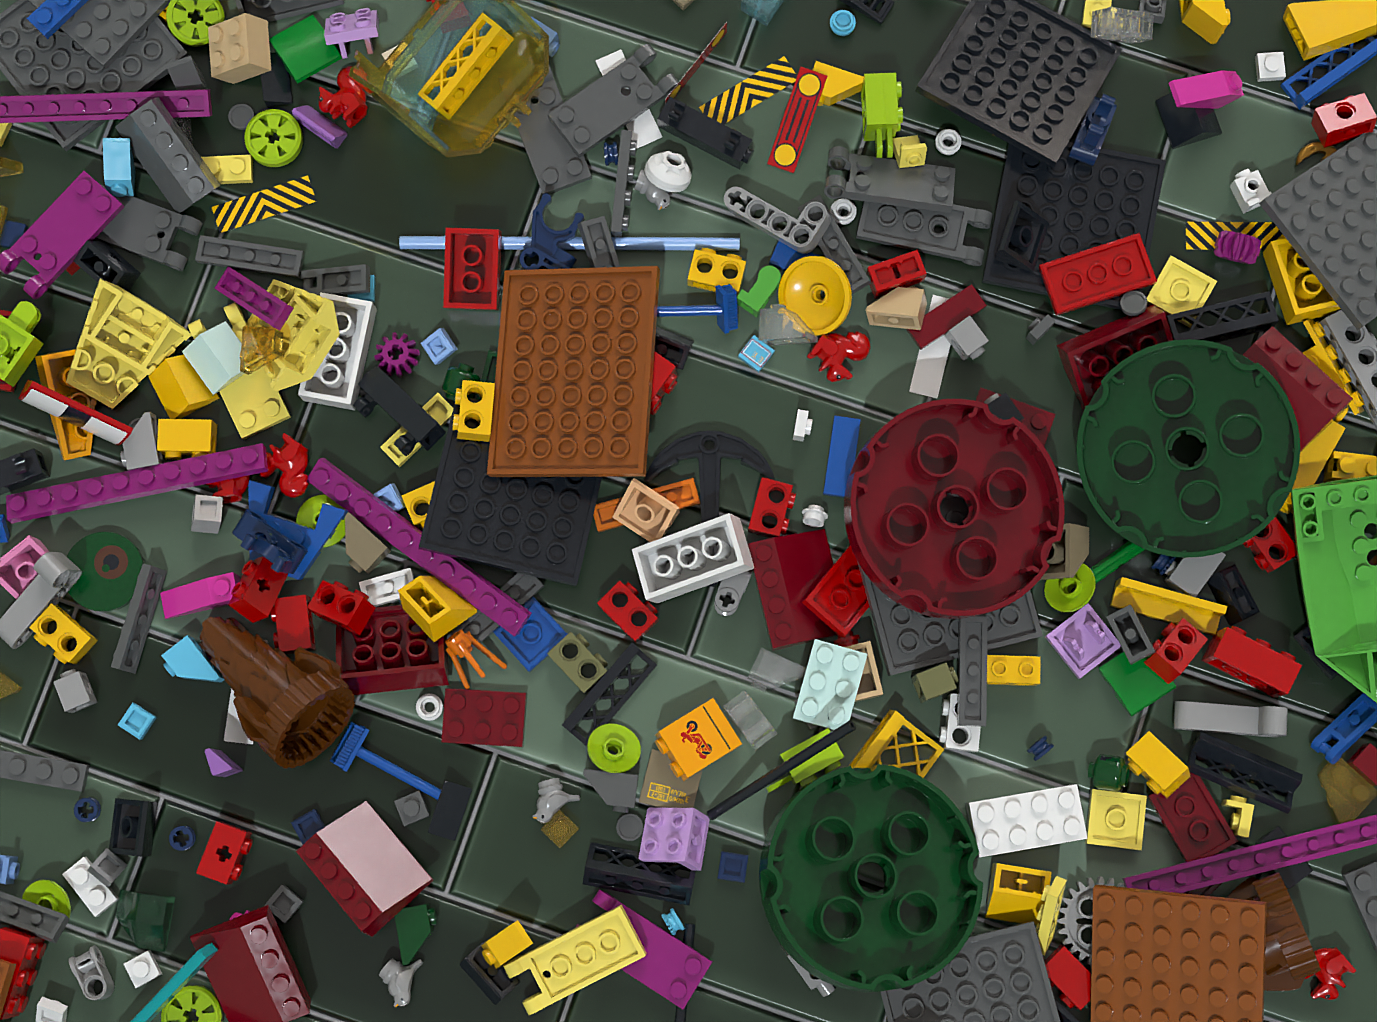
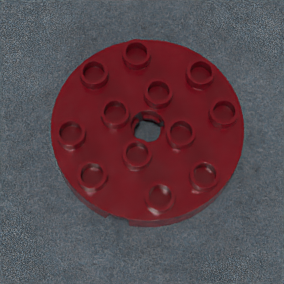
(898, 522)

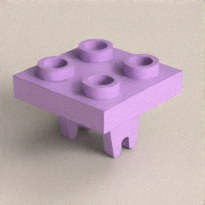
(352, 27)
(1083, 641)

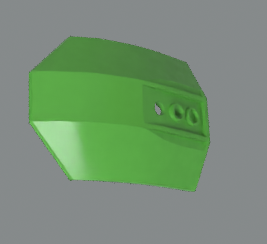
(1336, 576)

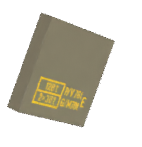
(663, 788)

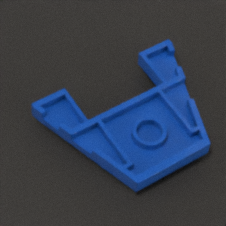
(312, 539)

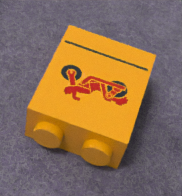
(697, 739)

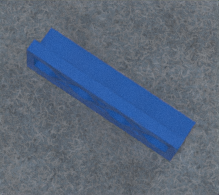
(1333, 76)

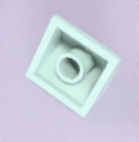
(216, 357)

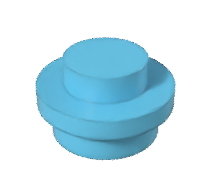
(842, 22)

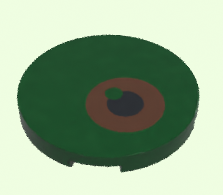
(108, 571)

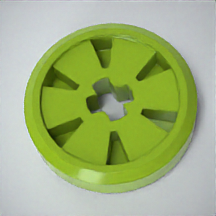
(181, 26)
(267, 124)
(191, 998)

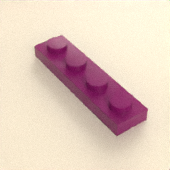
(254, 298)

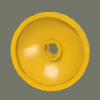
(801, 292)

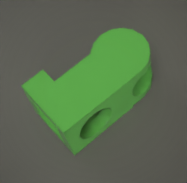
(761, 292)

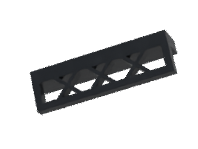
(1231, 328)
(603, 686)
(1243, 767)
(637, 879)

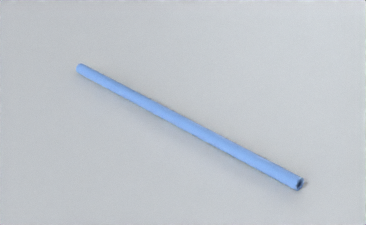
(619, 243)

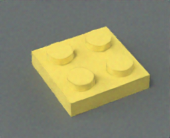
(1180, 289)
(1116, 819)

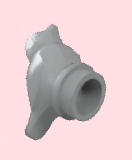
(654, 194)
(551, 799)
(399, 980)

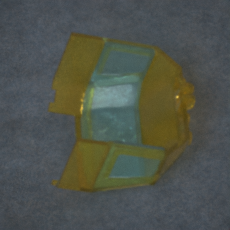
(492, 101)

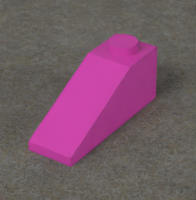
(1207, 90)
(199, 595)

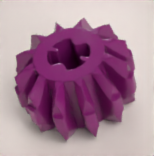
(1237, 247)
(389, 350)

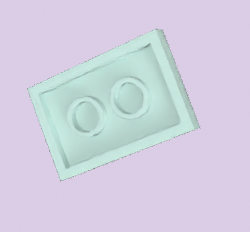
(829, 685)

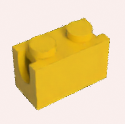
(186, 437)
(1349, 466)
(1157, 765)

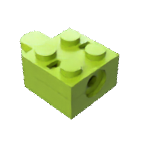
(880, 110)
(17, 343)
(805, 773)

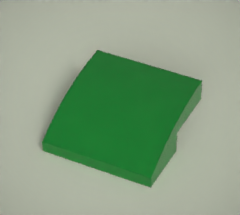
(304, 49)
(1134, 684)

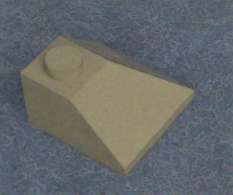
(1068, 553)

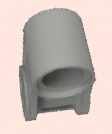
(734, 589)
(90, 968)

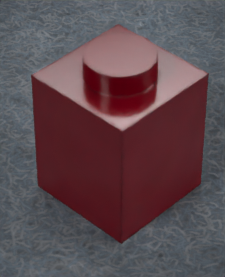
(1365, 762)

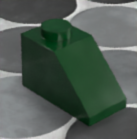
(414, 929)

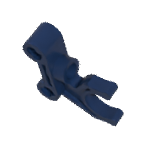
(1093, 129)
(545, 241)
(277, 548)

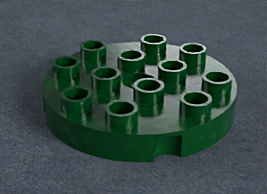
(1220, 401)
(814, 889)

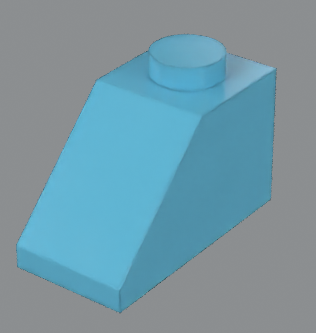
(118, 166)
(190, 662)

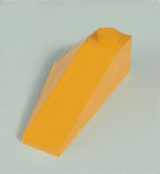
(53, 372)

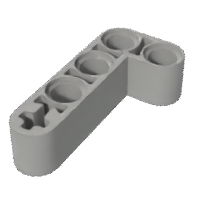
(773, 216)
(53, 581)
(1231, 719)

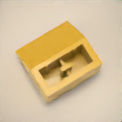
(1205, 17)
(434, 606)
(1016, 893)

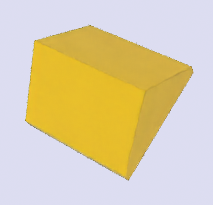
(180, 387)

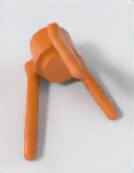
(460, 645)

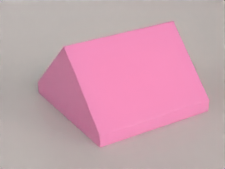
(18, 565)

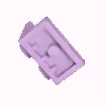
(674, 836)

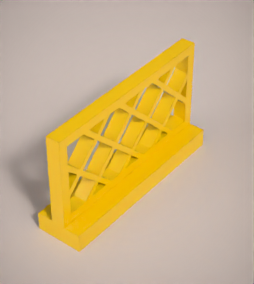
(882, 737)

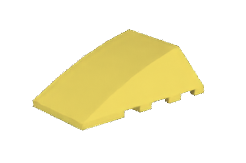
(306, 335)
(121, 344)

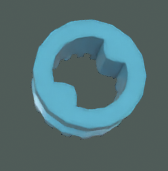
(673, 922)

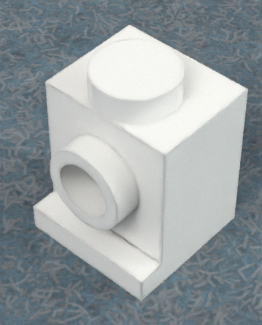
(1248, 198)

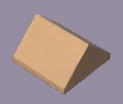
(645, 511)

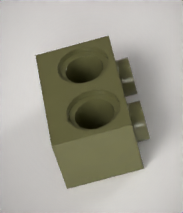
(574, 666)
(935, 682)

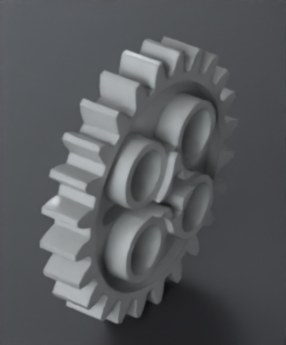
(1073, 911)

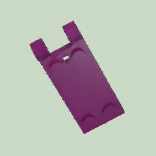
(61, 232)
(670, 964)

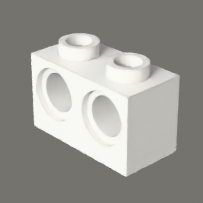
(972, 733)

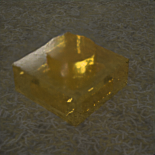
(560, 829)

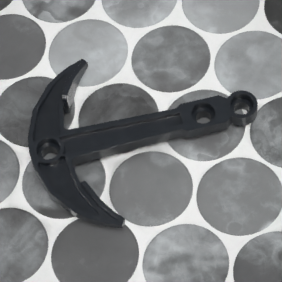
(693, 447)

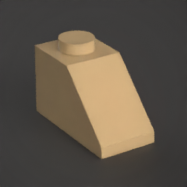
(899, 309)

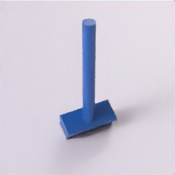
(724, 309)
(351, 746)

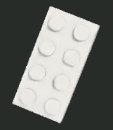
(344, 365)
(693, 558)
(1027, 820)

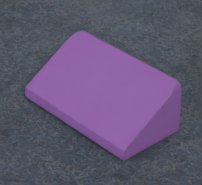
(319, 125)
(221, 764)

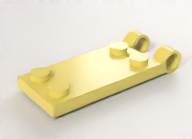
(249, 397)
(579, 957)

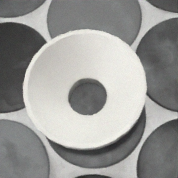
(668, 176)

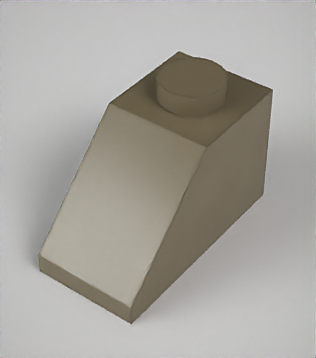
(362, 546)

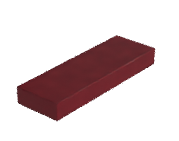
(947, 315)

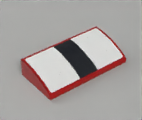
(75, 413)

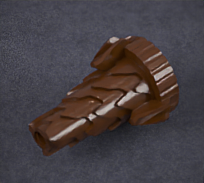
(280, 702)
(1287, 947)

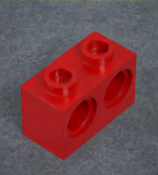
(896, 272)
(765, 507)
(1275, 537)
(341, 606)
(623, 615)
(1175, 650)

